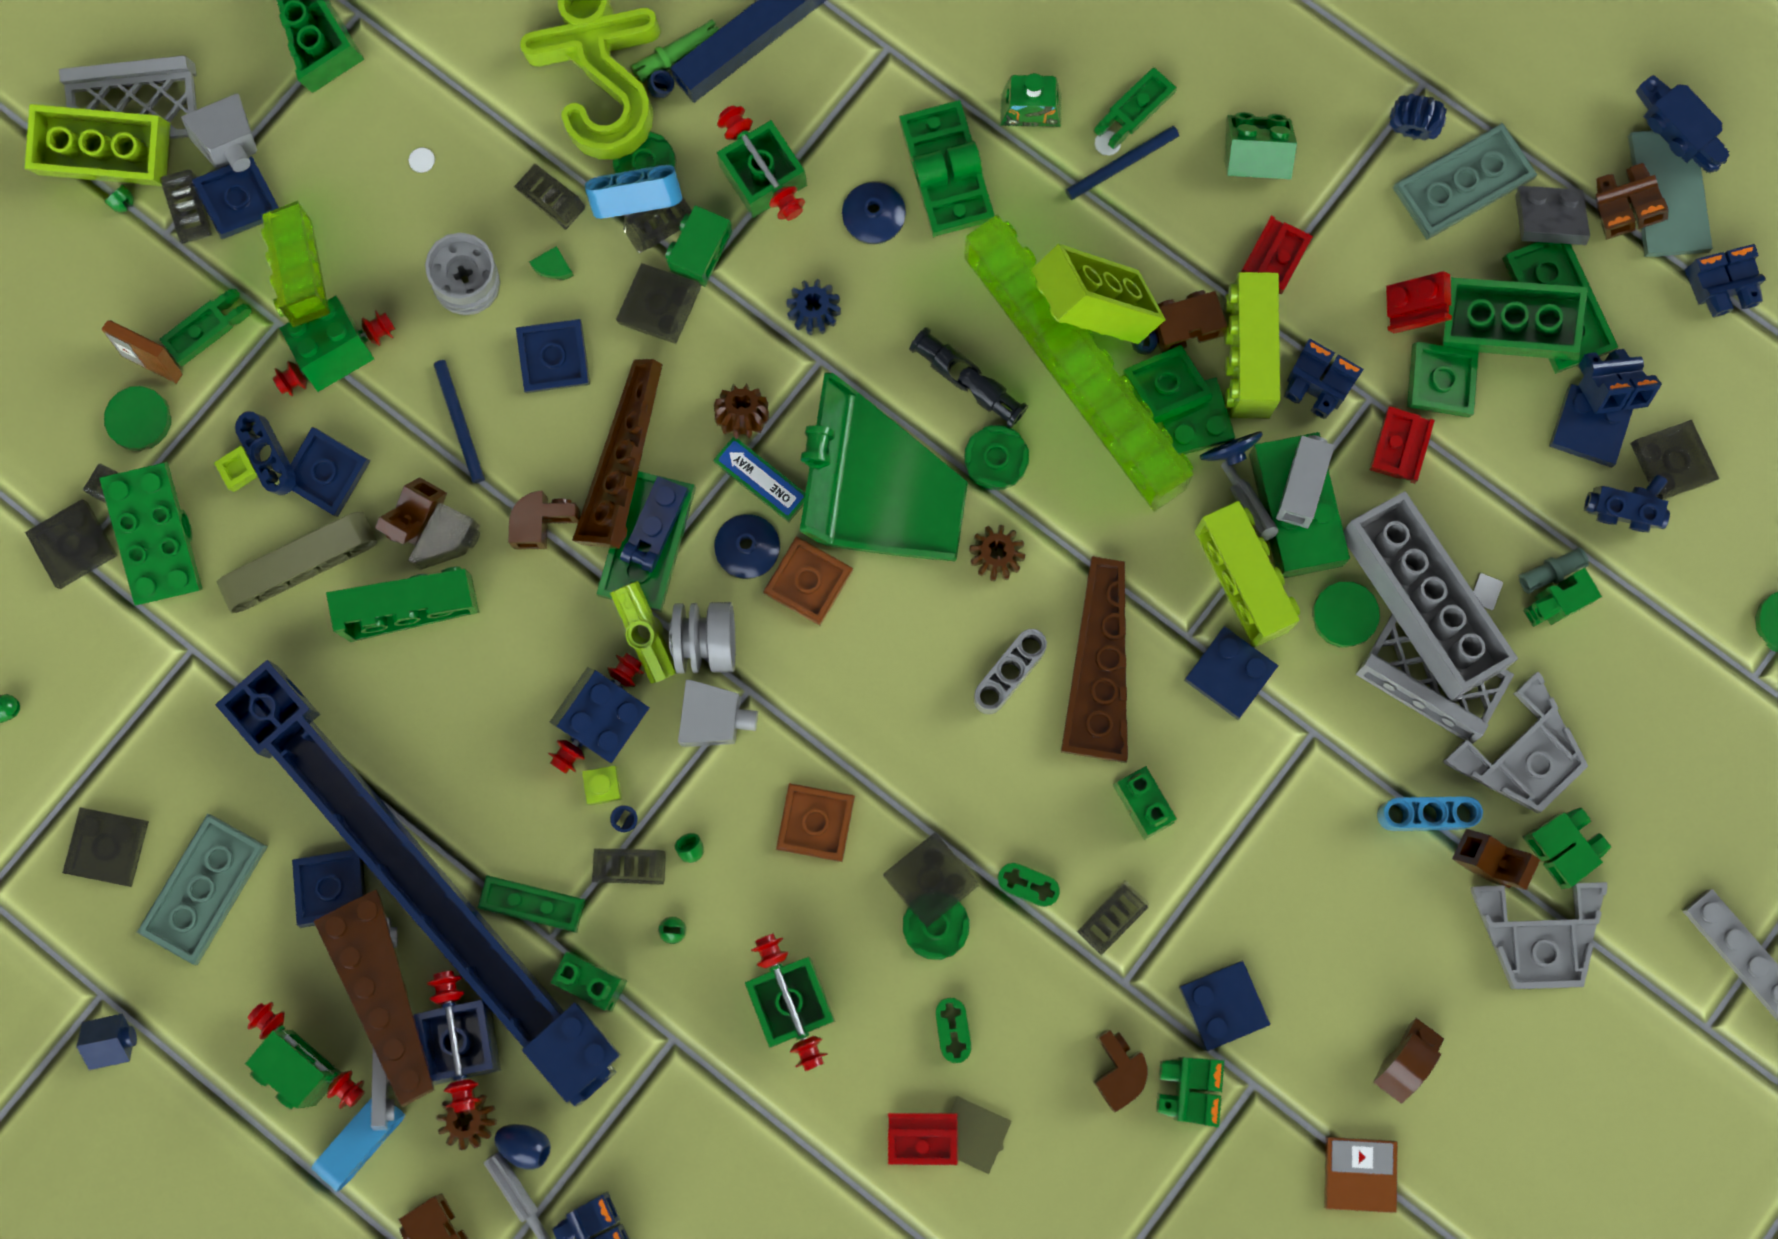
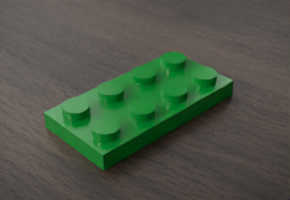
(1559, 266)
(619, 573)

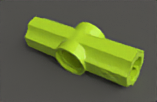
(634, 612)

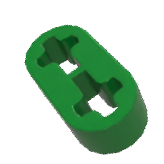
(1030, 876)
(961, 1028)

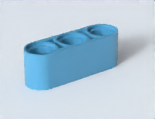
(633, 191)
(1445, 813)
(353, 1148)

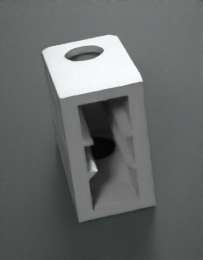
(222, 133)
(712, 716)

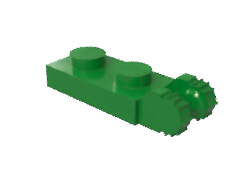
(1136, 106)
(204, 327)

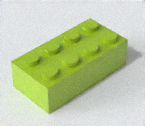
(97, 145)
(1097, 294)
(1253, 345)
(1247, 573)

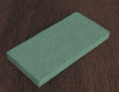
(1464, 181)
(1683, 190)
(202, 889)

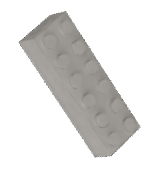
(1428, 596)

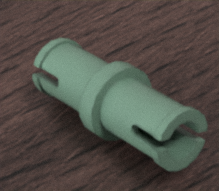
(1553, 570)

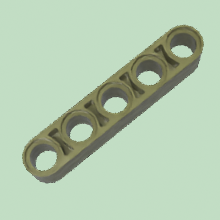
(297, 562)

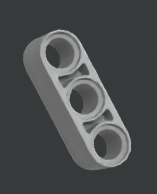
(1018, 657)

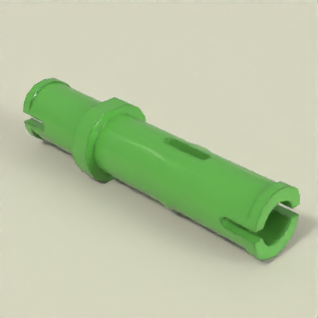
(665, 57)

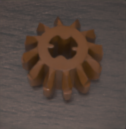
(741, 411)
(984, 551)
(477, 1125)

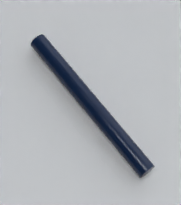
(1122, 162)
(459, 421)

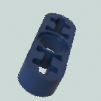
(277, 458)

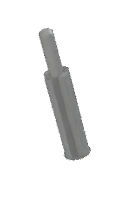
(1245, 494)
(515, 1193)

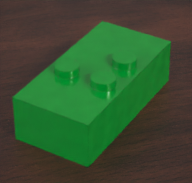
(1516, 318)
(1296, 548)

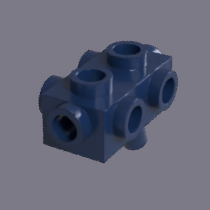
(1638, 507)

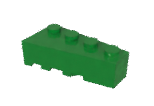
(317, 41)
(401, 604)

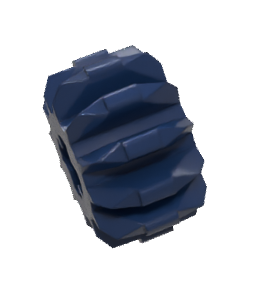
(1418, 117)
(812, 295)

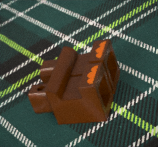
(1642, 195)

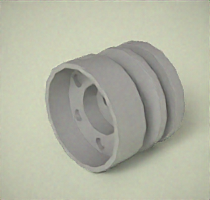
(461, 256)
(703, 637)

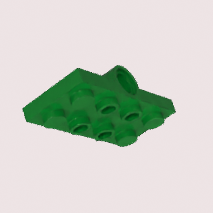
(946, 168)
(151, 533)

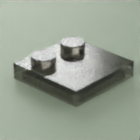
(658, 303)
(1676, 456)
(71, 544)
(105, 847)
(930, 880)

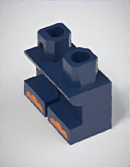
(1727, 275)
(1307, 374)
(1616, 382)
(590, 1219)

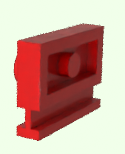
(1278, 251)
(1419, 302)
(1402, 444)
(923, 1139)

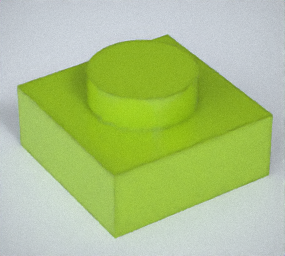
(236, 469)
(601, 785)

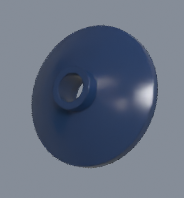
(869, 226)
(1232, 451)
(747, 562)

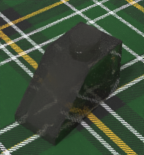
(444, 537)

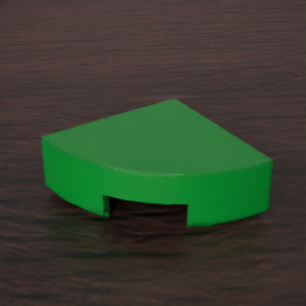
(551, 265)

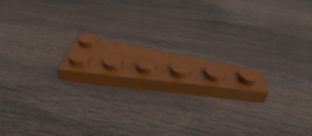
(614, 481)
(1098, 686)
(370, 971)

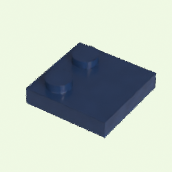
(235, 198)
(552, 356)
(1589, 434)
(327, 471)
(1231, 673)
(326, 884)
(1224, 1005)
(571, 1052)

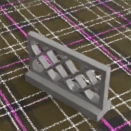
(134, 74)
(1428, 699)

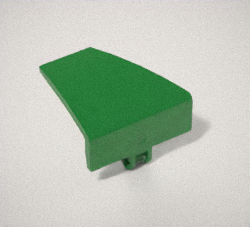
(876, 483)

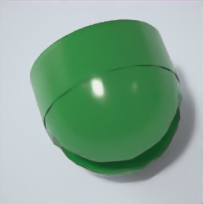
(116, 199)
(8, 707)
(689, 848)
(672, 938)

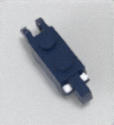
(1684, 123)

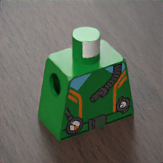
(1031, 101)

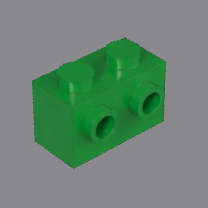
(699, 245)

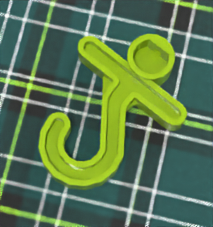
(587, 40)

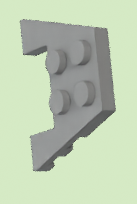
(1537, 763)
(1546, 950)

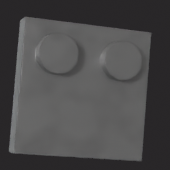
(1552, 215)

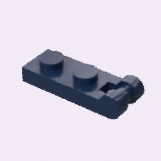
(655, 523)

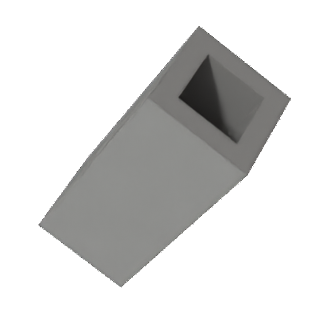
(1305, 481)

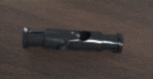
(987, 391)

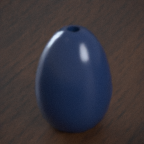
(523, 1145)

